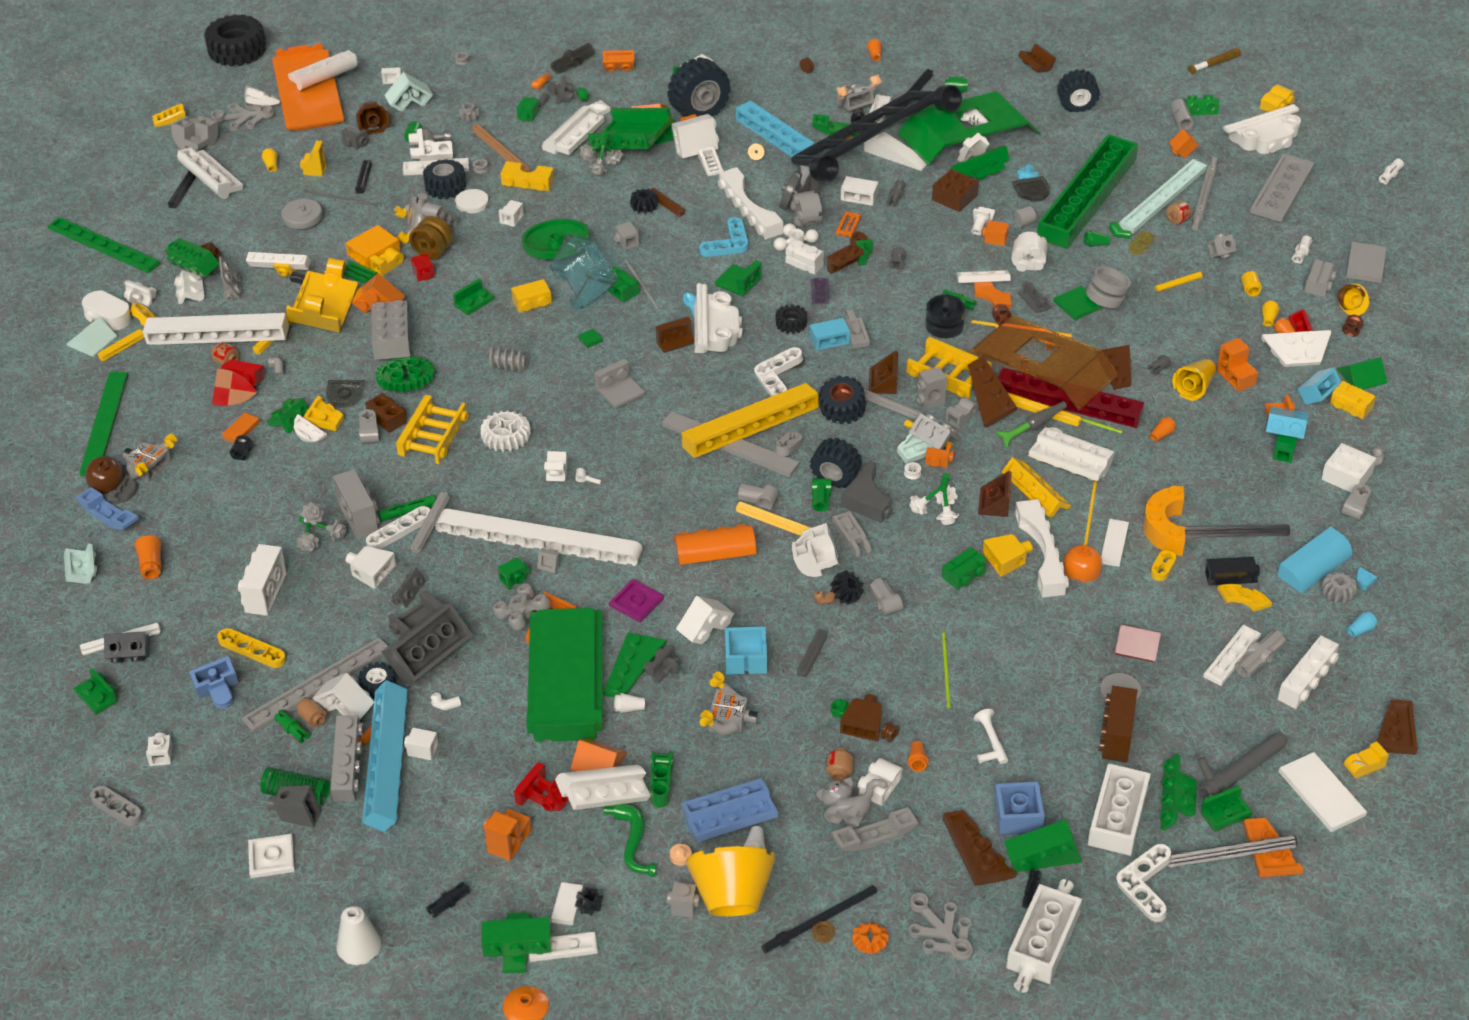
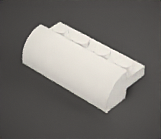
(323, 69)
(573, 131)
(209, 172)
(1072, 454)
(603, 786)

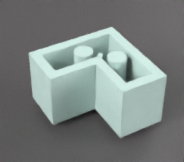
(407, 89)

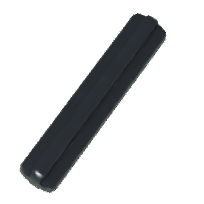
(363, 177)

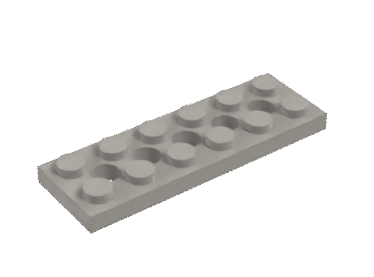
(1286, 195)

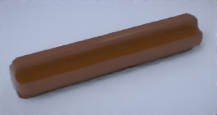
(668, 203)

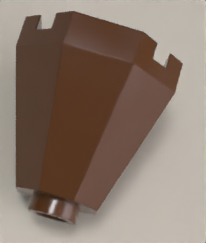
(371, 115)

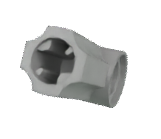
(763, 497)
(886, 599)

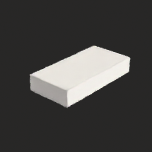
(565, 909)

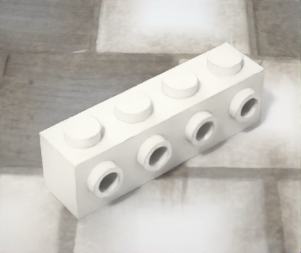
(1308, 672)

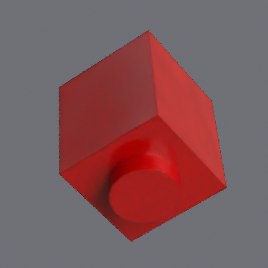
(422, 267)

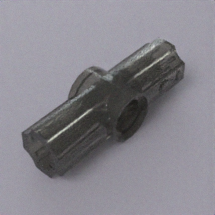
(572, 58)

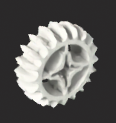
(505, 431)

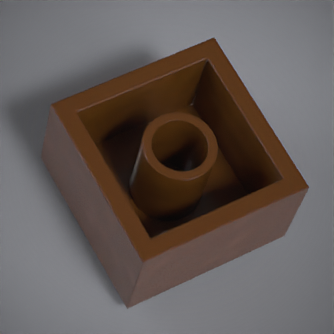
(955, 190)

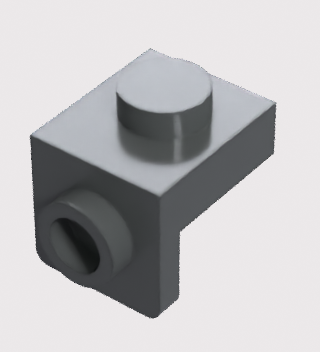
(354, 139)

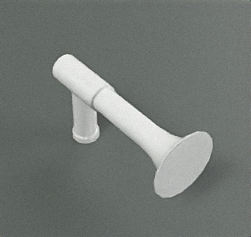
(984, 716)

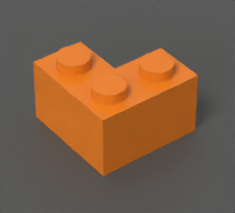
(375, 291)
(1234, 365)
(506, 833)

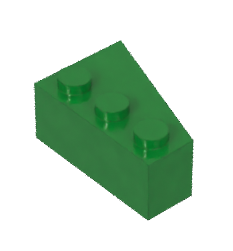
(1043, 848)

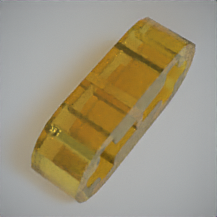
(1137, 241)

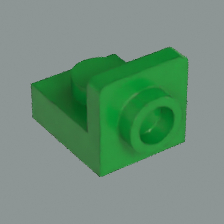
(867, 246)

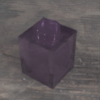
(819, 291)

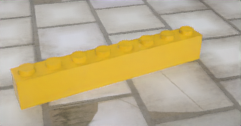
(749, 420)

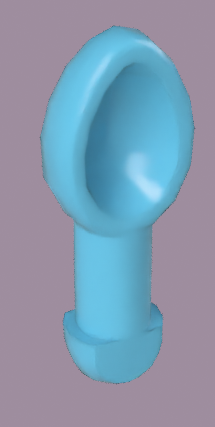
(689, 301)

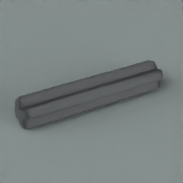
(812, 653)

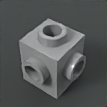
(1221, 246)

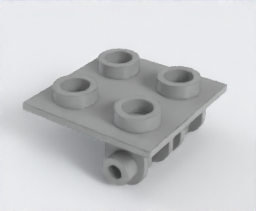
(230, 281)

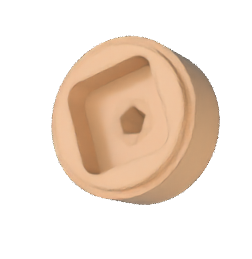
(679, 854)

